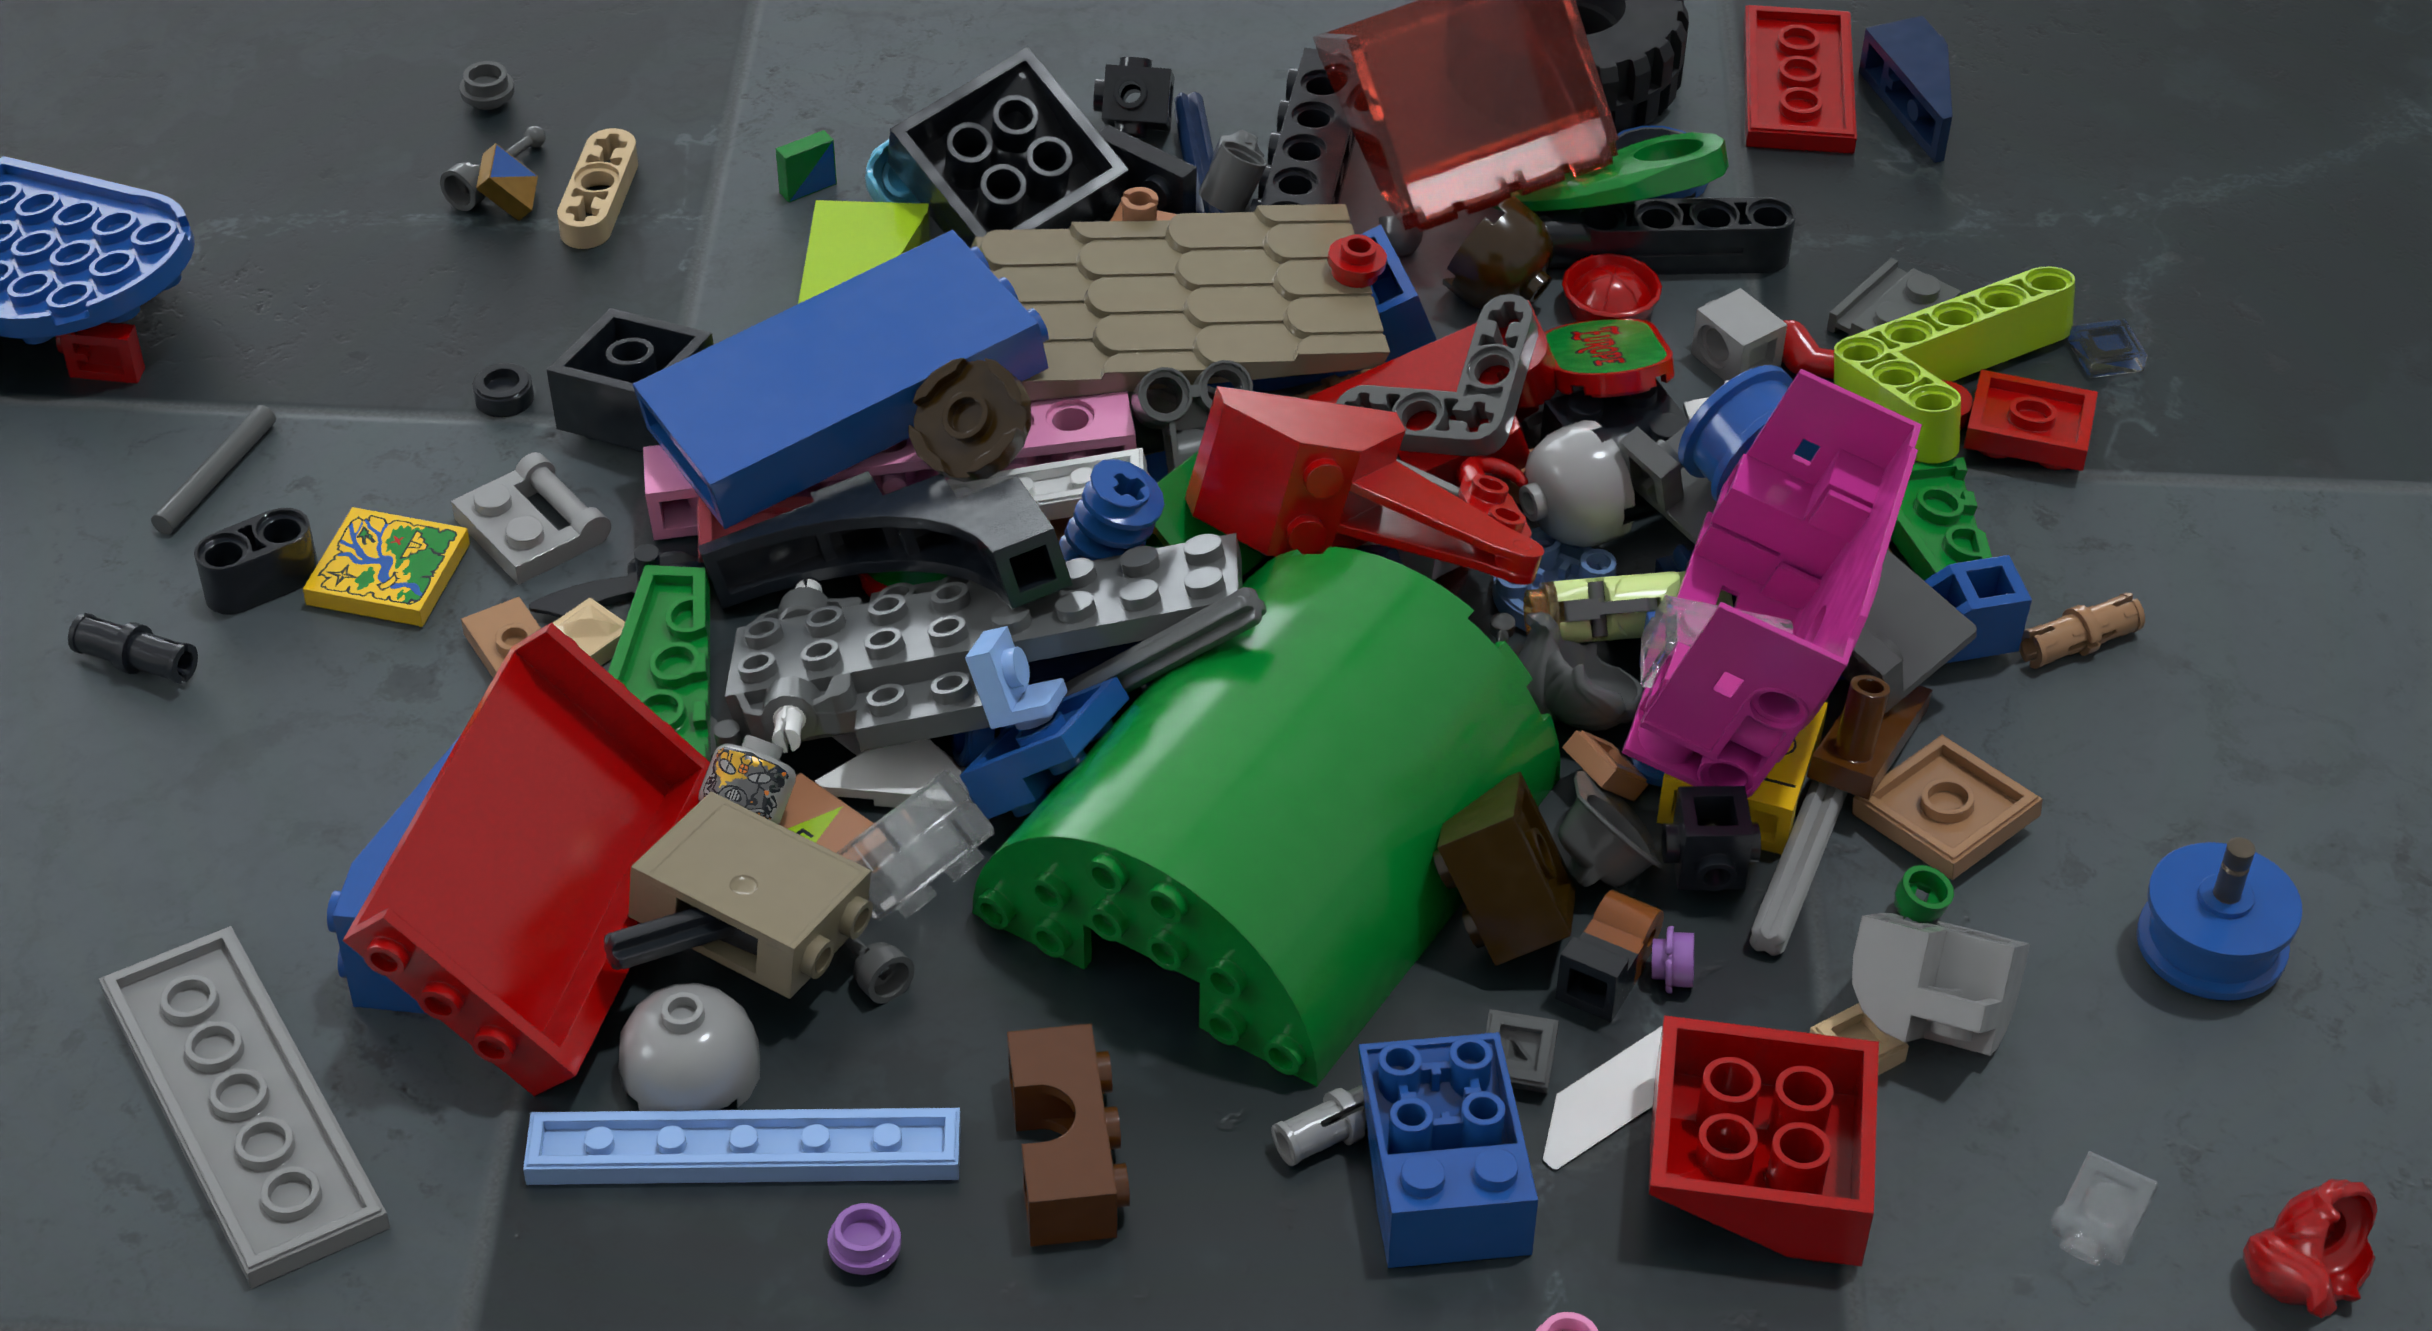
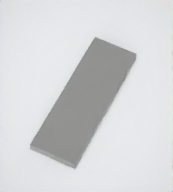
(243, 1107)

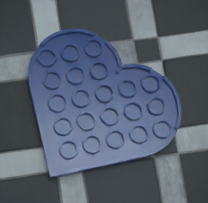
(82, 250)

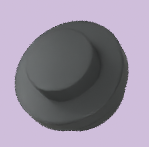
(486, 85)

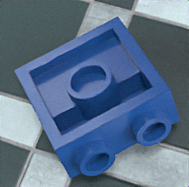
(1024, 763)

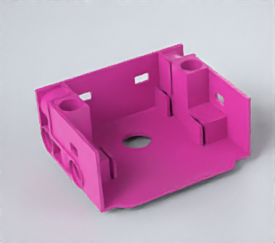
(1791, 546)

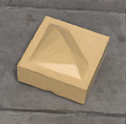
(593, 629)

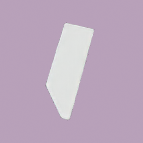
(1602, 1101)

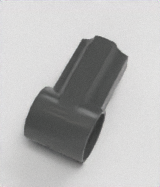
(1233, 172)

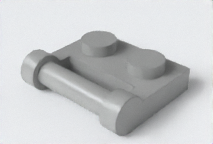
(516, 532)

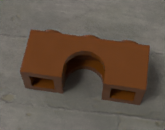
(1068, 1180)

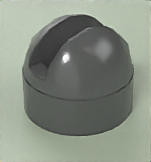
(1402, 241)

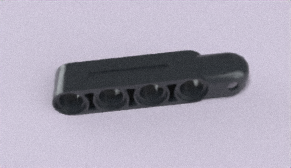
(1679, 234)

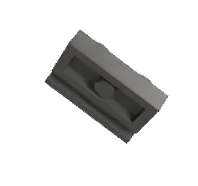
(1886, 297)

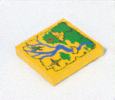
(386, 566)

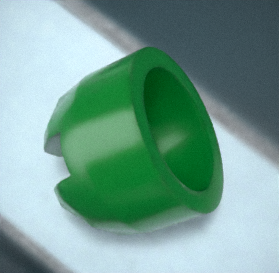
(1930, 881)

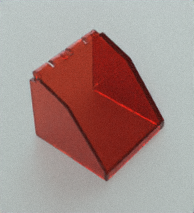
(1469, 102)

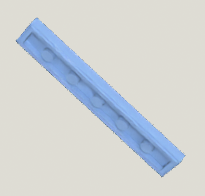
(743, 1146)

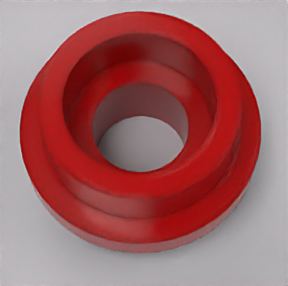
(1356, 261)

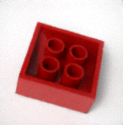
(1768, 1134)

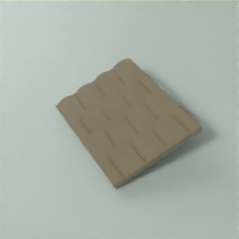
(1189, 296)

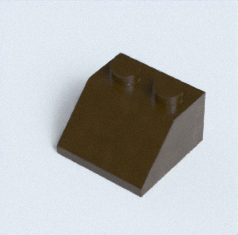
(1507, 872)

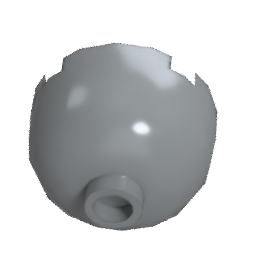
(1578, 487)
(688, 1051)

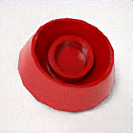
(1611, 288)

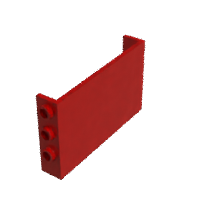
(528, 860)

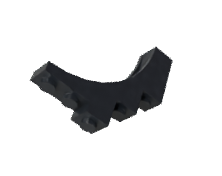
(852, 529)

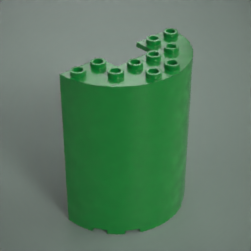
(1283, 806)

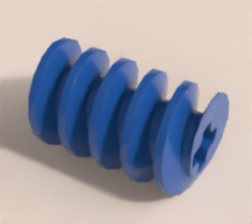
(1114, 512)

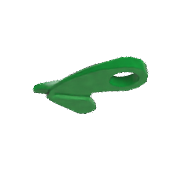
(1639, 173)

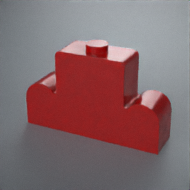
(1440, 368)

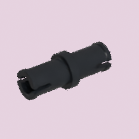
(133, 648)

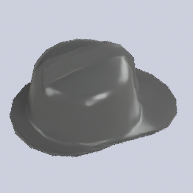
(1604, 837)

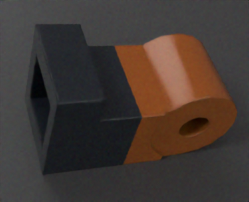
(1609, 950)

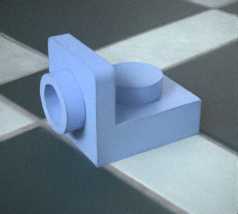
(1002, 683)

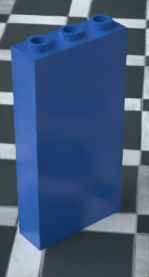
(833, 376)

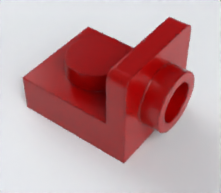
(103, 353)

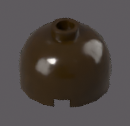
(1503, 258)

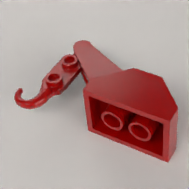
(1329, 476)

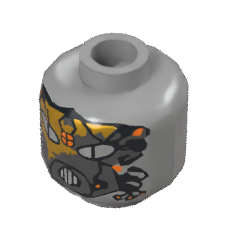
(751, 777)

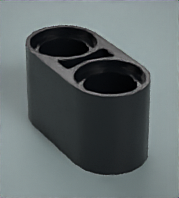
(256, 560)

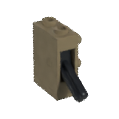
(742, 898)

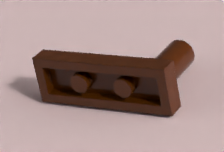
(1864, 738)

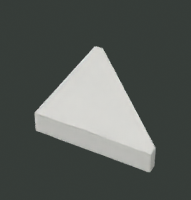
(889, 773)

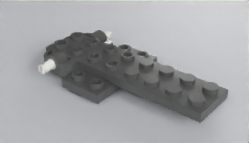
(900, 662)

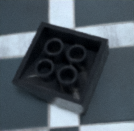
(1007, 155)

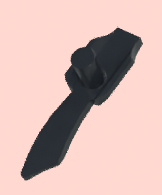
(613, 589)

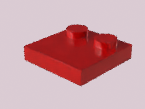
(2031, 420)

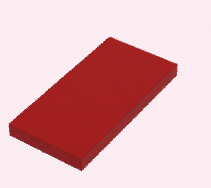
(1799, 79)

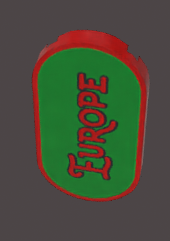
(1609, 356)

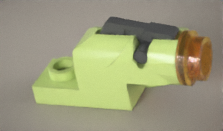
(1604, 606)

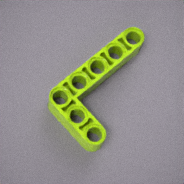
(1909, 357)

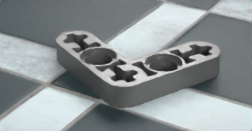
(1473, 399)

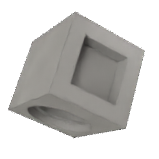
(1737, 335)

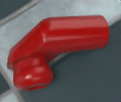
(1803, 352)

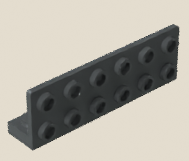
(1909, 623)

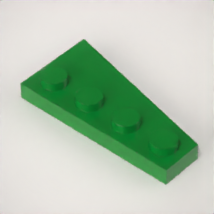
(667, 650)

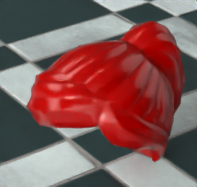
(2316, 1247)

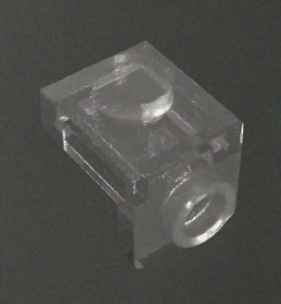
(2102, 1211)

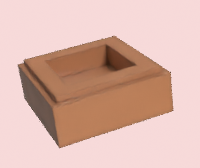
(1606, 765)

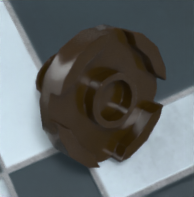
(970, 419)

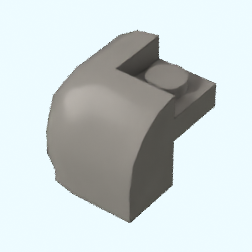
(1937, 981)

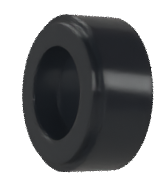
(503, 390)

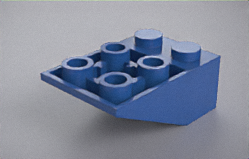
(1447, 1151)

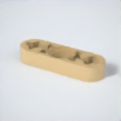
(604, 204)

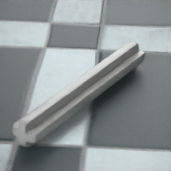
(1796, 868)

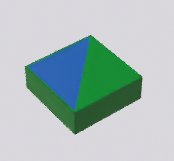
(806, 166)

